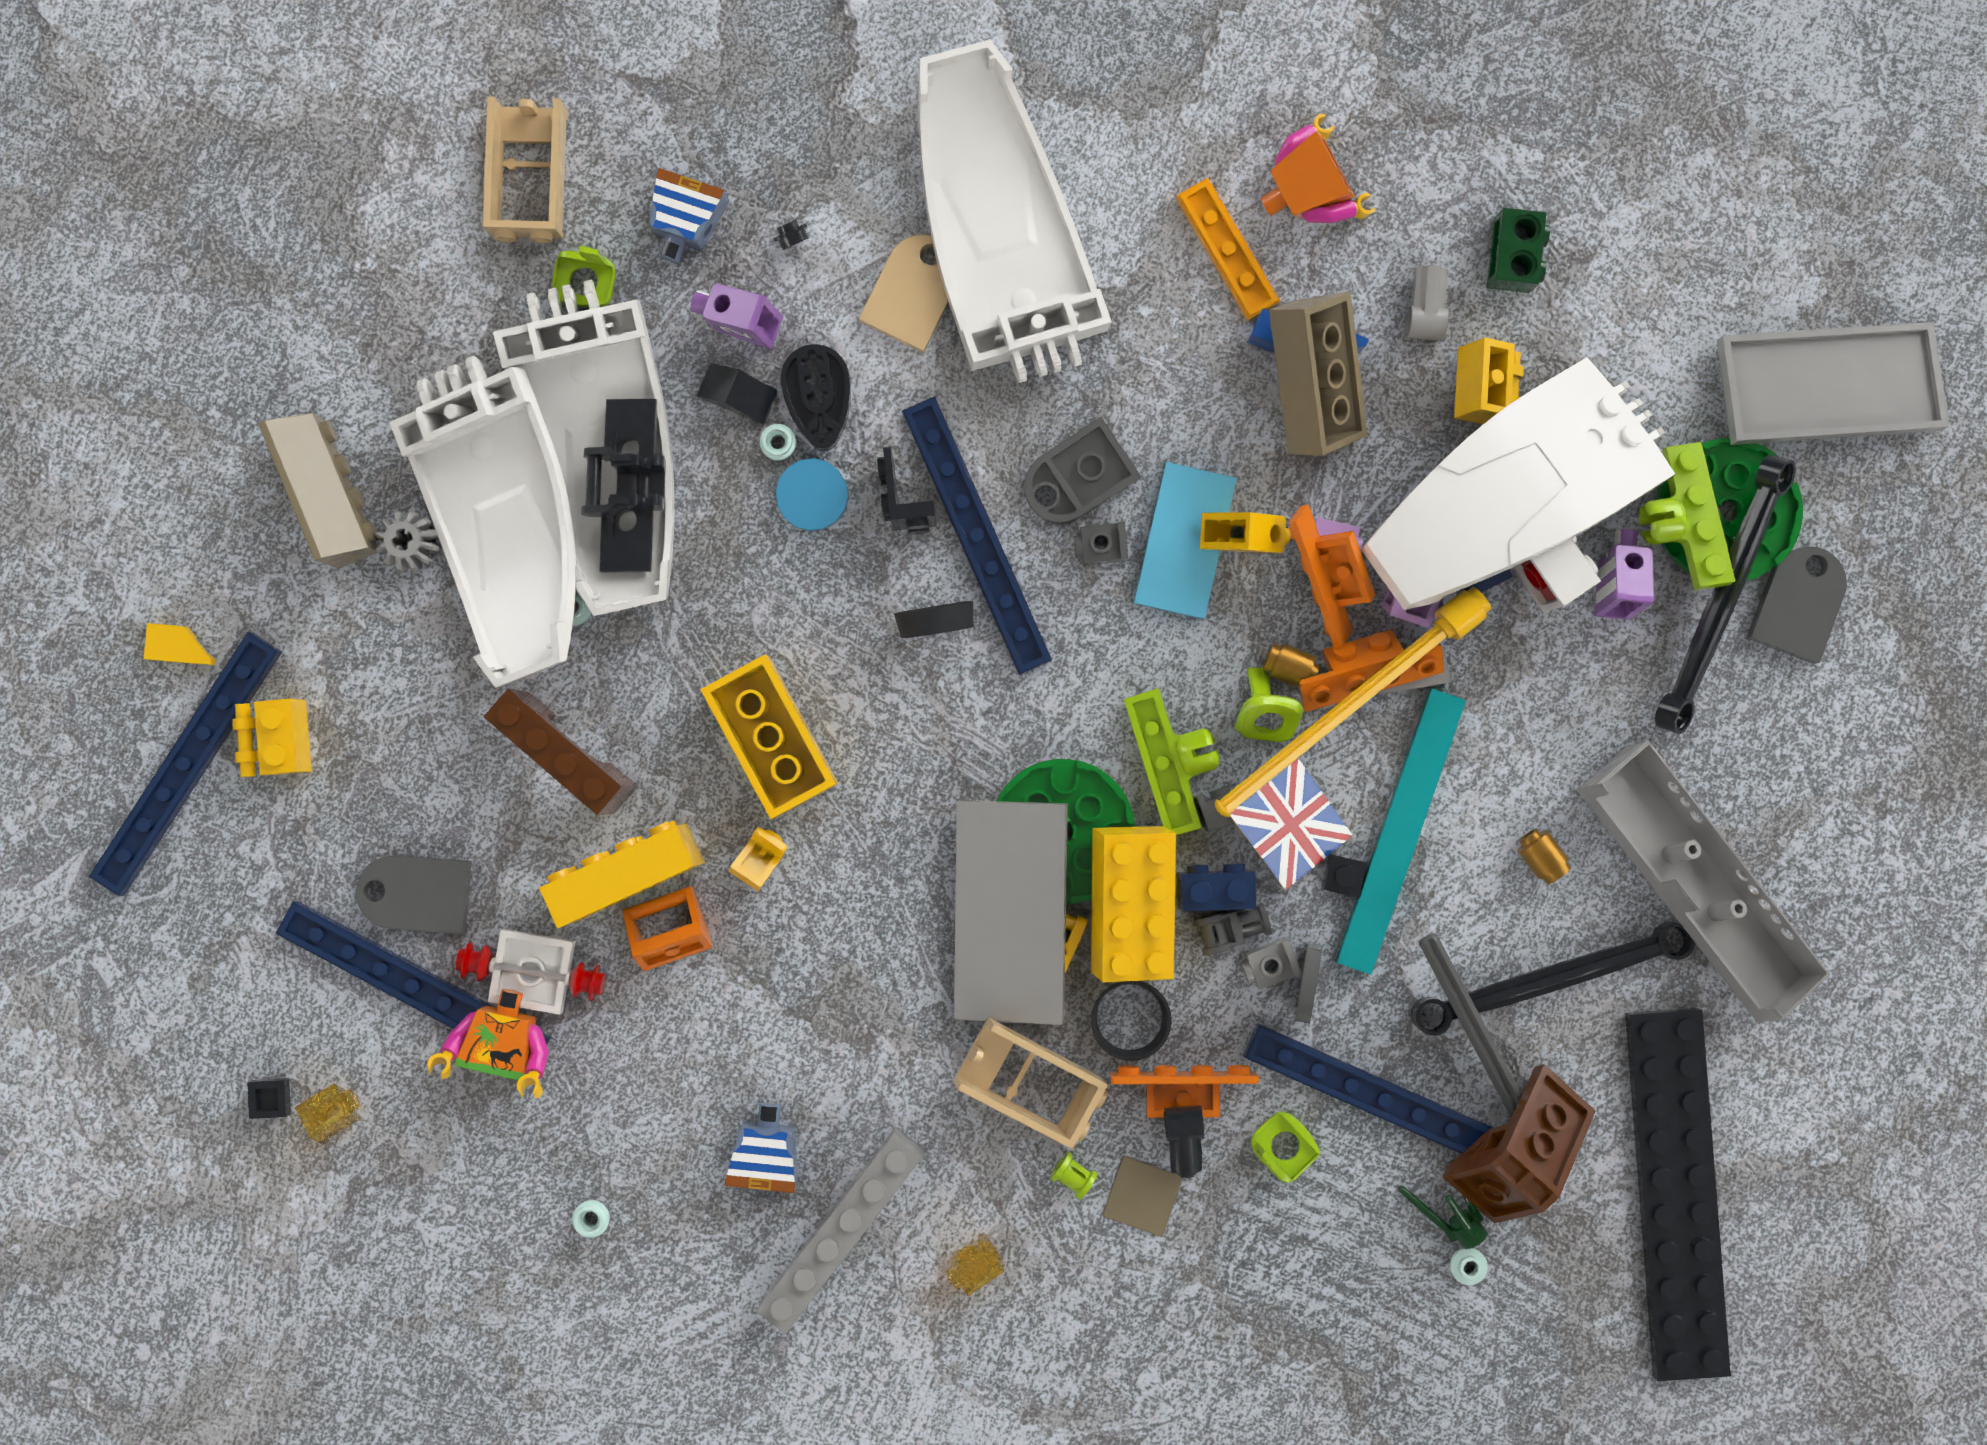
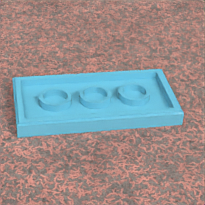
(1174, 569)

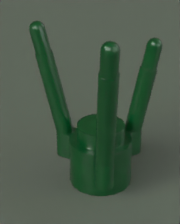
(1465, 1224)

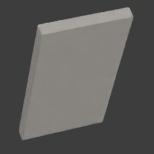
(1832, 383)
(1010, 911)

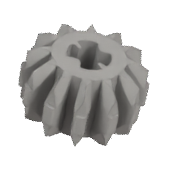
(417, 548)

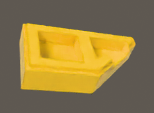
(174, 645)

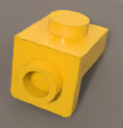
(759, 858)

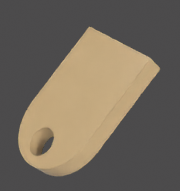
(907, 296)

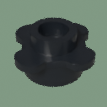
(791, 234)

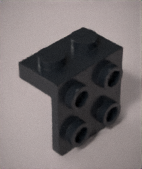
(915, 516)

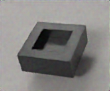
(1344, 875)
(269, 1098)

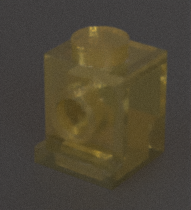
(317, 1112)
(975, 1265)

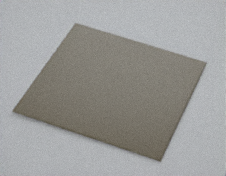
(1142, 1196)

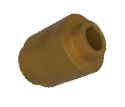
(1290, 664)
(1543, 855)

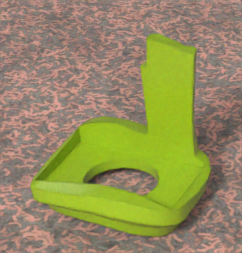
(586, 257)
(1262, 703)
(1287, 1169)

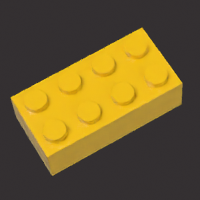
(769, 736)
(615, 877)
(1133, 903)

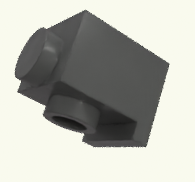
(1114, 552)
(1209, 815)

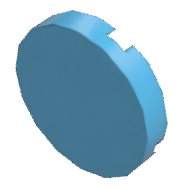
(812, 494)

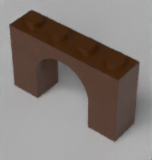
(530, 728)

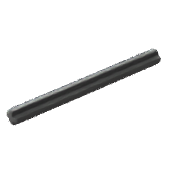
(1471, 1021)

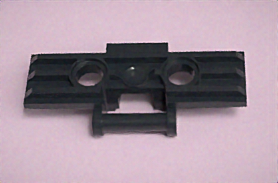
(638, 485)

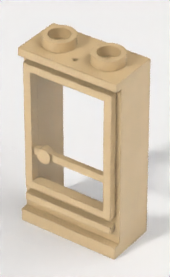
(529, 126)
(985, 1062)

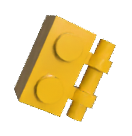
(1486, 379)
(280, 734)

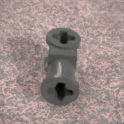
(1229, 928)

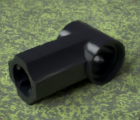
(1184, 1132)

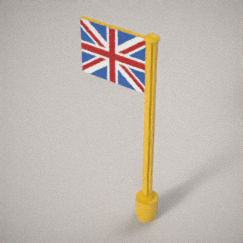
(1280, 802)

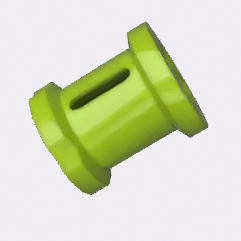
(1073, 1175)

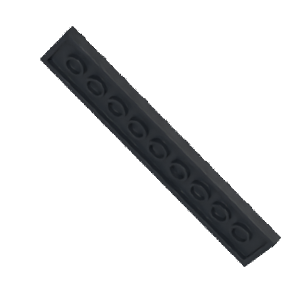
(1677, 1194)

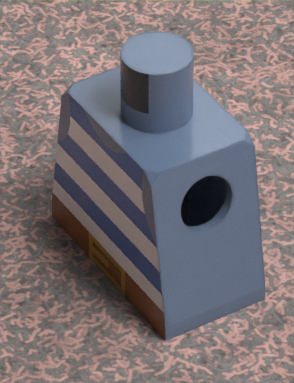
(684, 213)
(765, 1154)

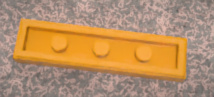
(1227, 249)

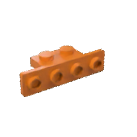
(1334, 572)
(1359, 662)
(1183, 1088)

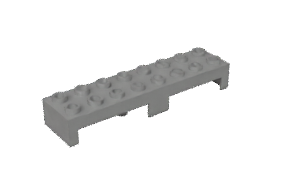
(1701, 882)

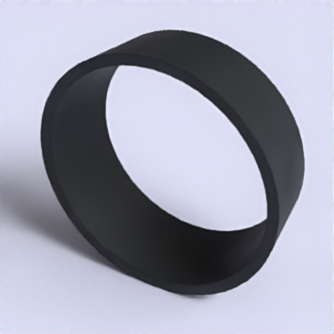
(935, 619)
(1149, 1049)

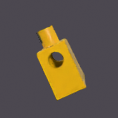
(1260, 532)

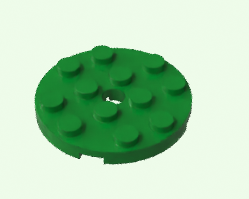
(1734, 480)
(1092, 803)

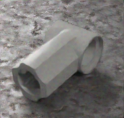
(1427, 314)

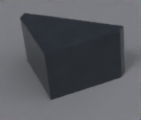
(737, 392)

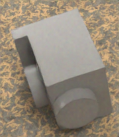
(1278, 950)

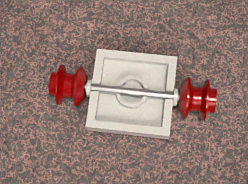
(534, 966)

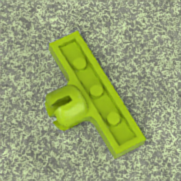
(1690, 518)
(1170, 760)

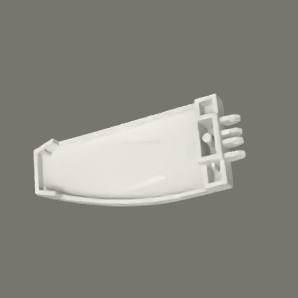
(1000, 218)
(572, 370)
(1520, 487)
(497, 513)

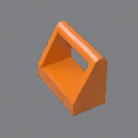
(671, 944)

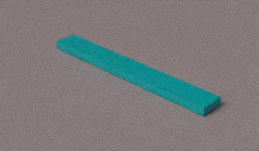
(1400, 831)

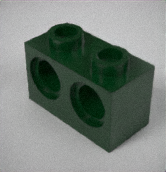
(1509, 248)

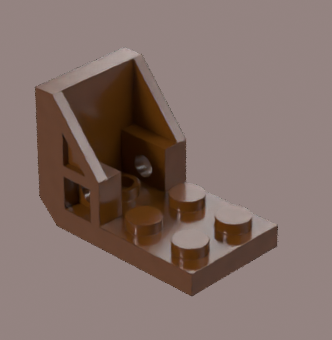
(1525, 1162)

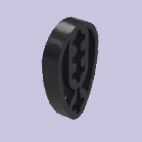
(836, 385)

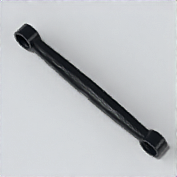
(1677, 708)
(1559, 976)

